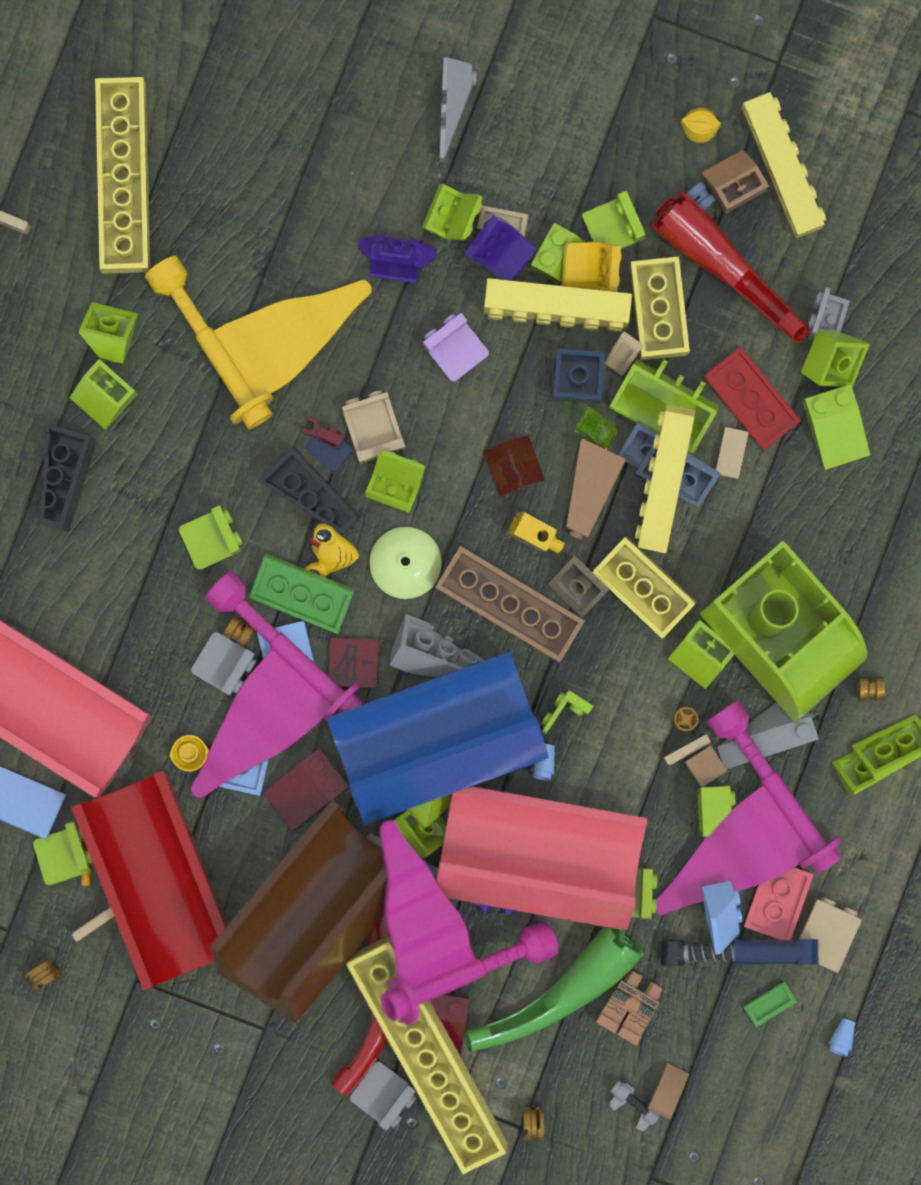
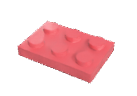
(779, 904)

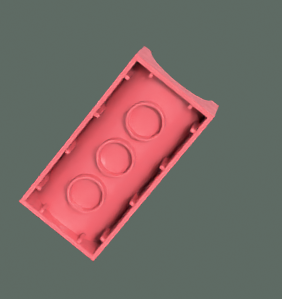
(64, 714)
(541, 857)

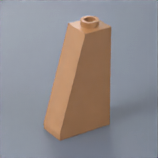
(592, 483)

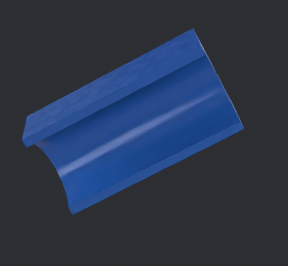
(437, 738)

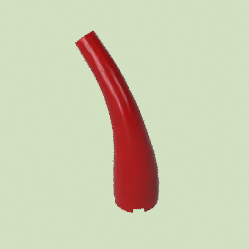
(703, 242)
(373, 1042)

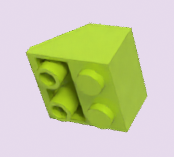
(102, 394)
(701, 654)

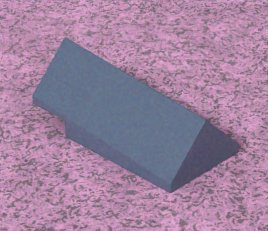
(696, 478)

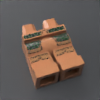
(635, 1002)

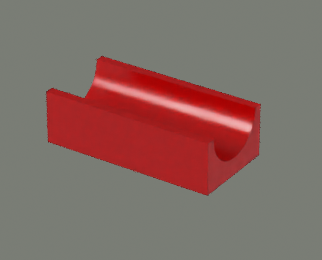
(153, 878)

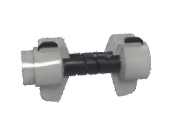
(623, 1093)

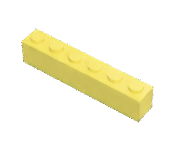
(783, 165)
(666, 478)

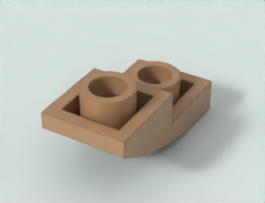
(668, 1091)

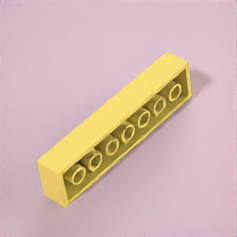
(122, 175)

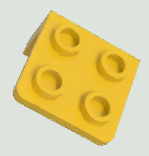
(591, 265)

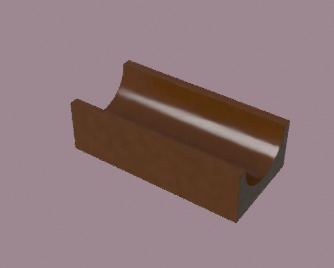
(306, 917)

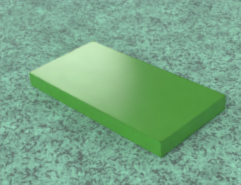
(301, 593)

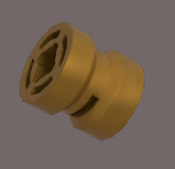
(239, 631)
(873, 689)
(685, 719)

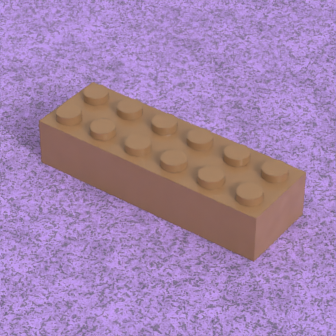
(509, 604)

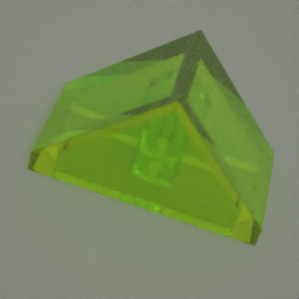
(596, 428)

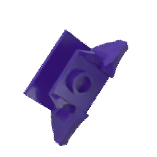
(395, 257)

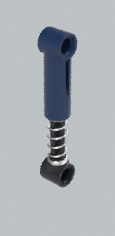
(743, 952)

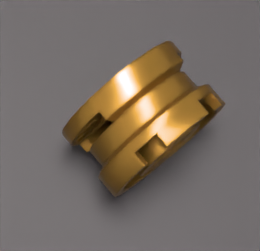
(42, 975)
(530, 1119)

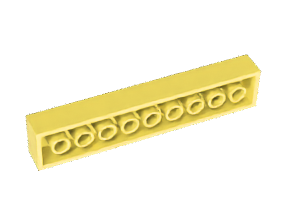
(432, 1065)

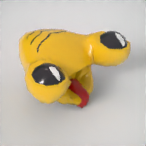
(331, 550)

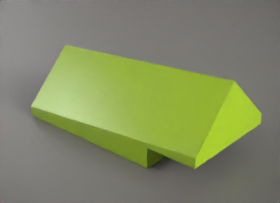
(880, 755)

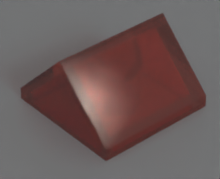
(514, 465)

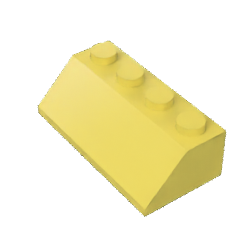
(644, 587)

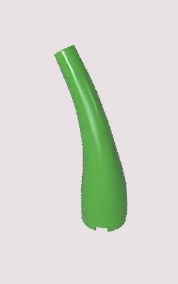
(589, 976)

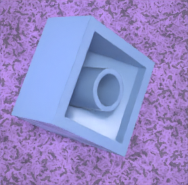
(722, 914)

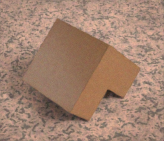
(705, 766)

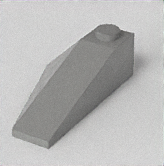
(455, 94)
(426, 652)
(771, 733)

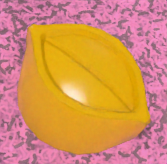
(700, 125)
(189, 753)

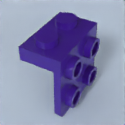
(501, 249)

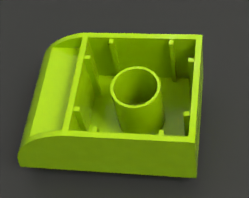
(787, 631)

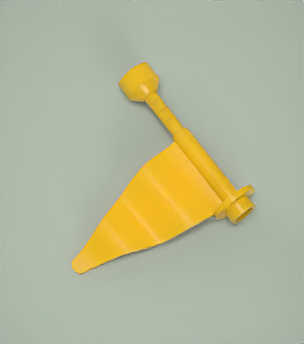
(266, 346)

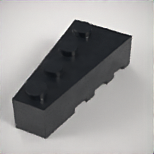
(63, 475)
(307, 489)

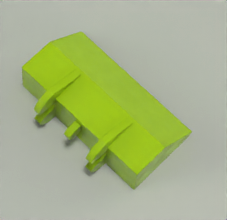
(649, 391)

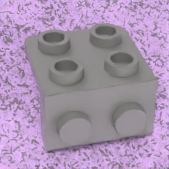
(829, 313)
(223, 664)
(383, 1095)

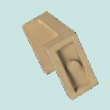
(372, 426)
(834, 932)

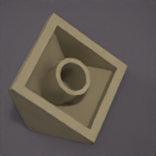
(578, 586)

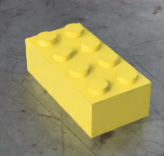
(659, 308)

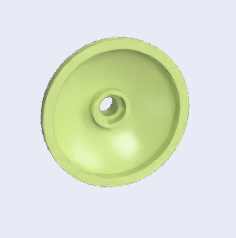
(409, 580)

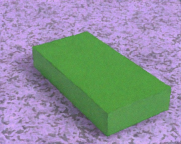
(769, 1004)

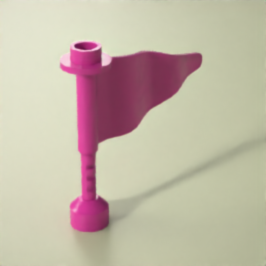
(275, 703)
(757, 838)
(432, 937)

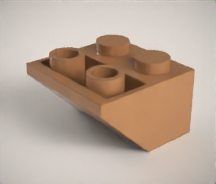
(735, 181)

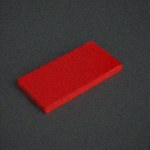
(751, 398)

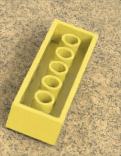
(557, 304)

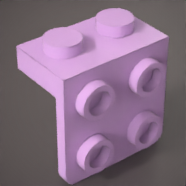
(455, 347)

